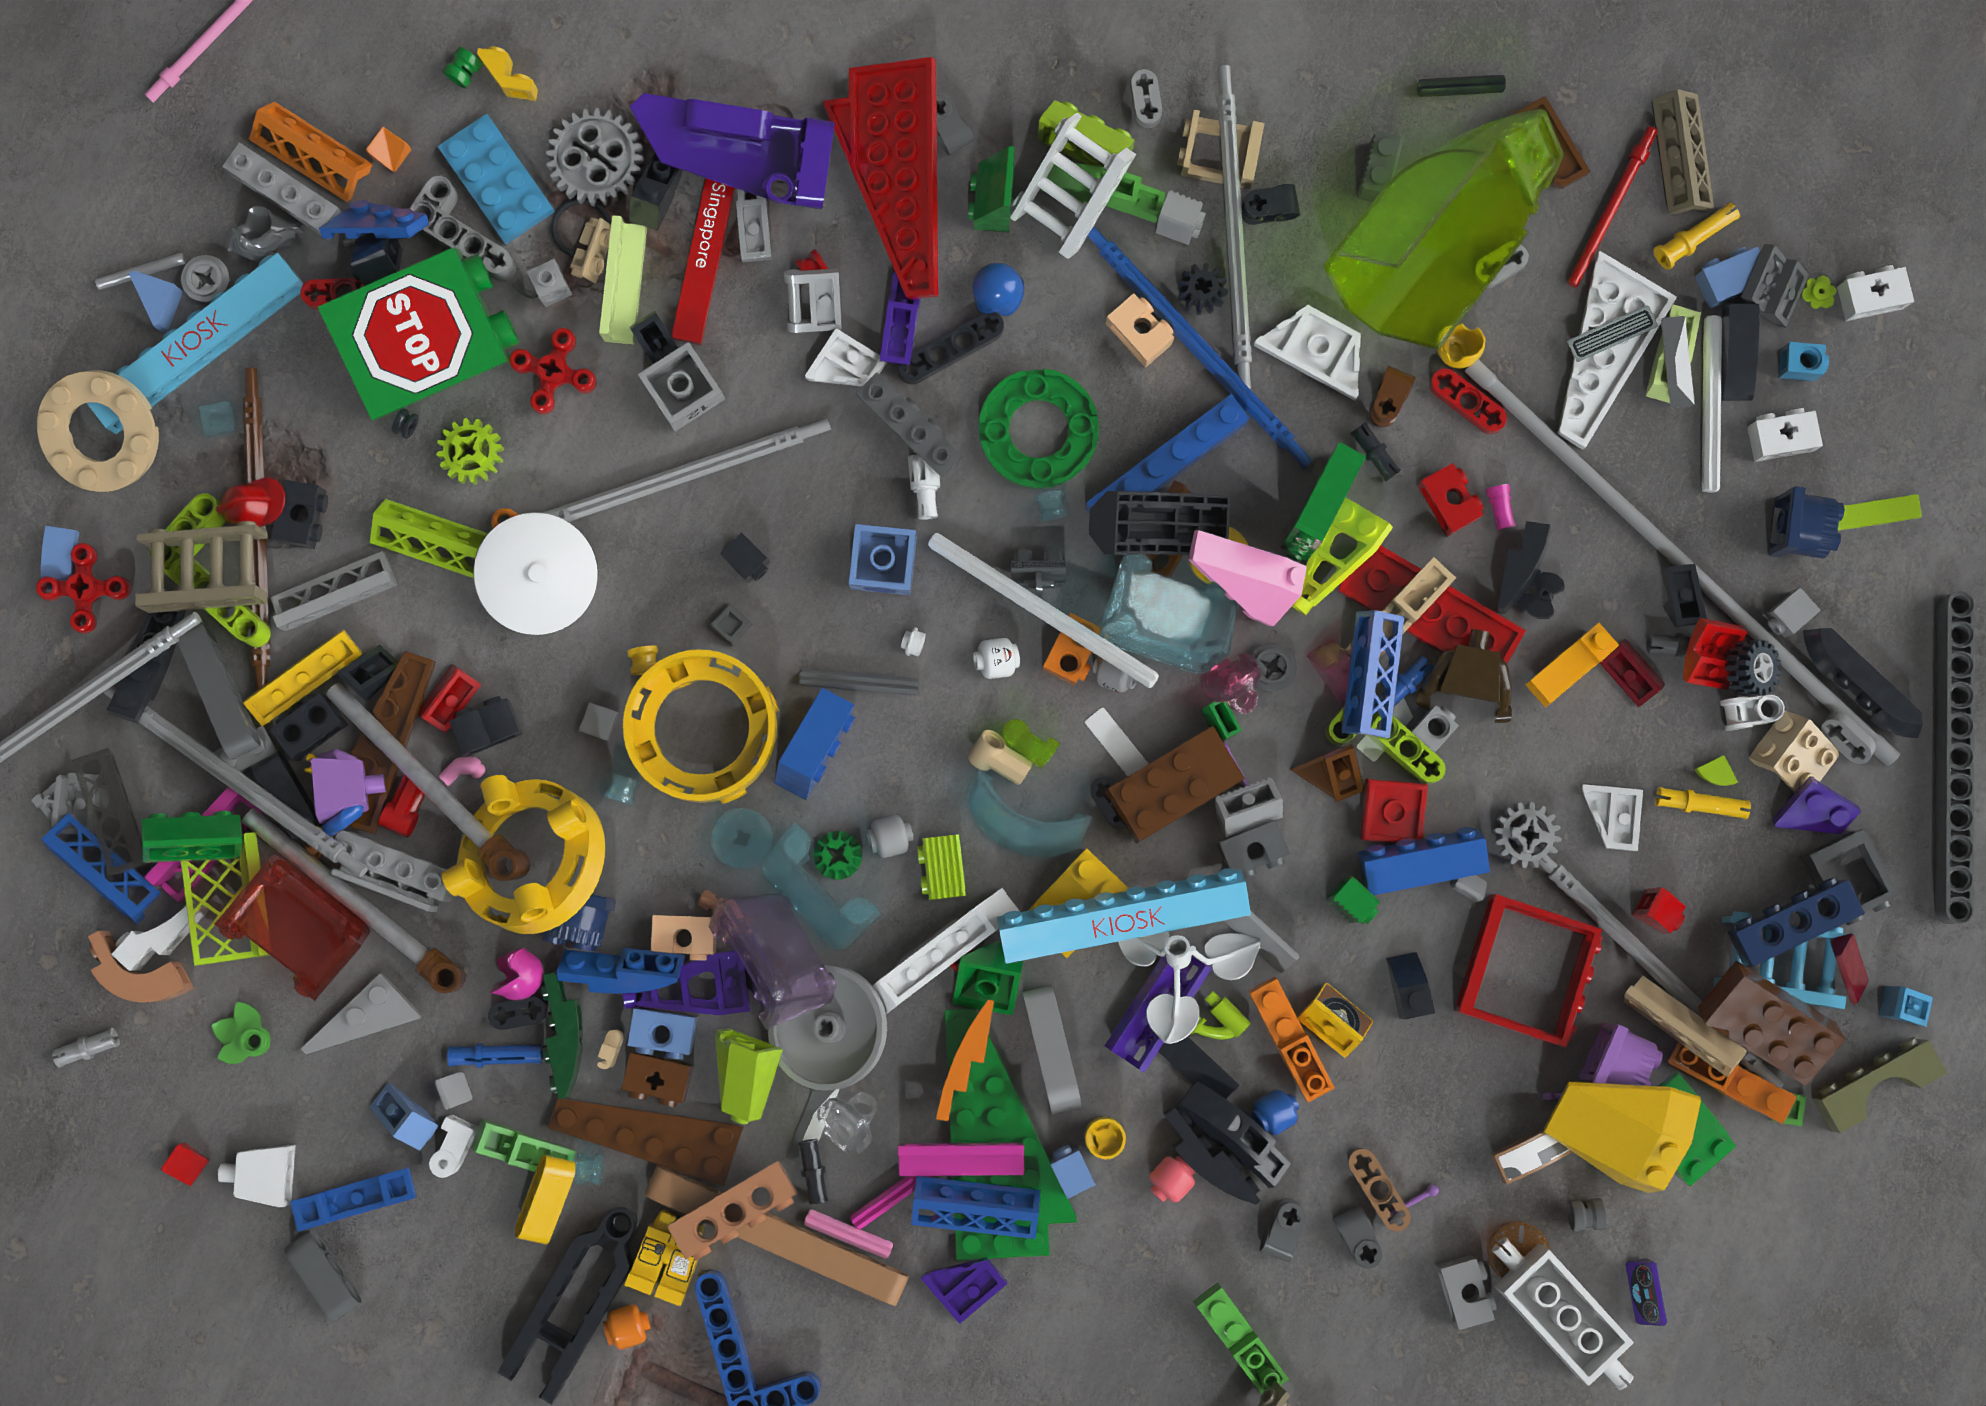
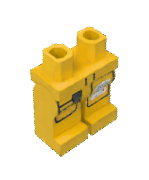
(661, 1249)

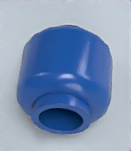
(1275, 1112)

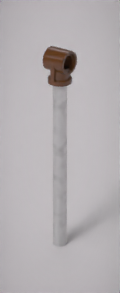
(493, 849)
(429, 963)

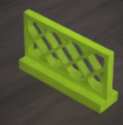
(249, 868)

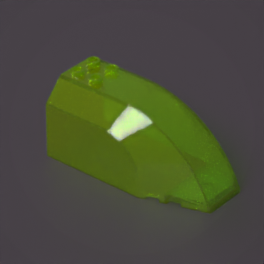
(1445, 229)

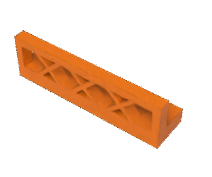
(309, 143)

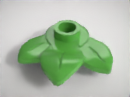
(238, 1032)

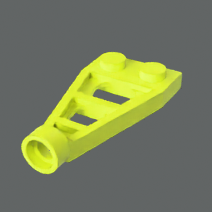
(1358, 524)

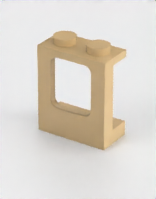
(1248, 150)

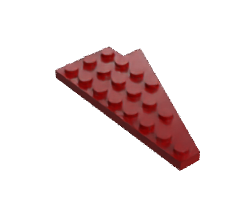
(892, 151)

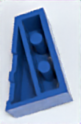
(814, 743)

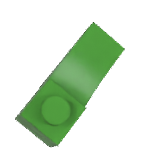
(515, 1146)

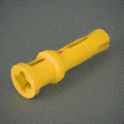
(1685, 242)

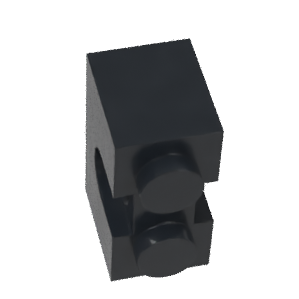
(299, 497)

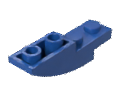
(628, 973)

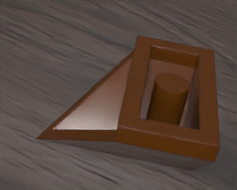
(1334, 773)

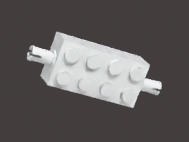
(1563, 1314)

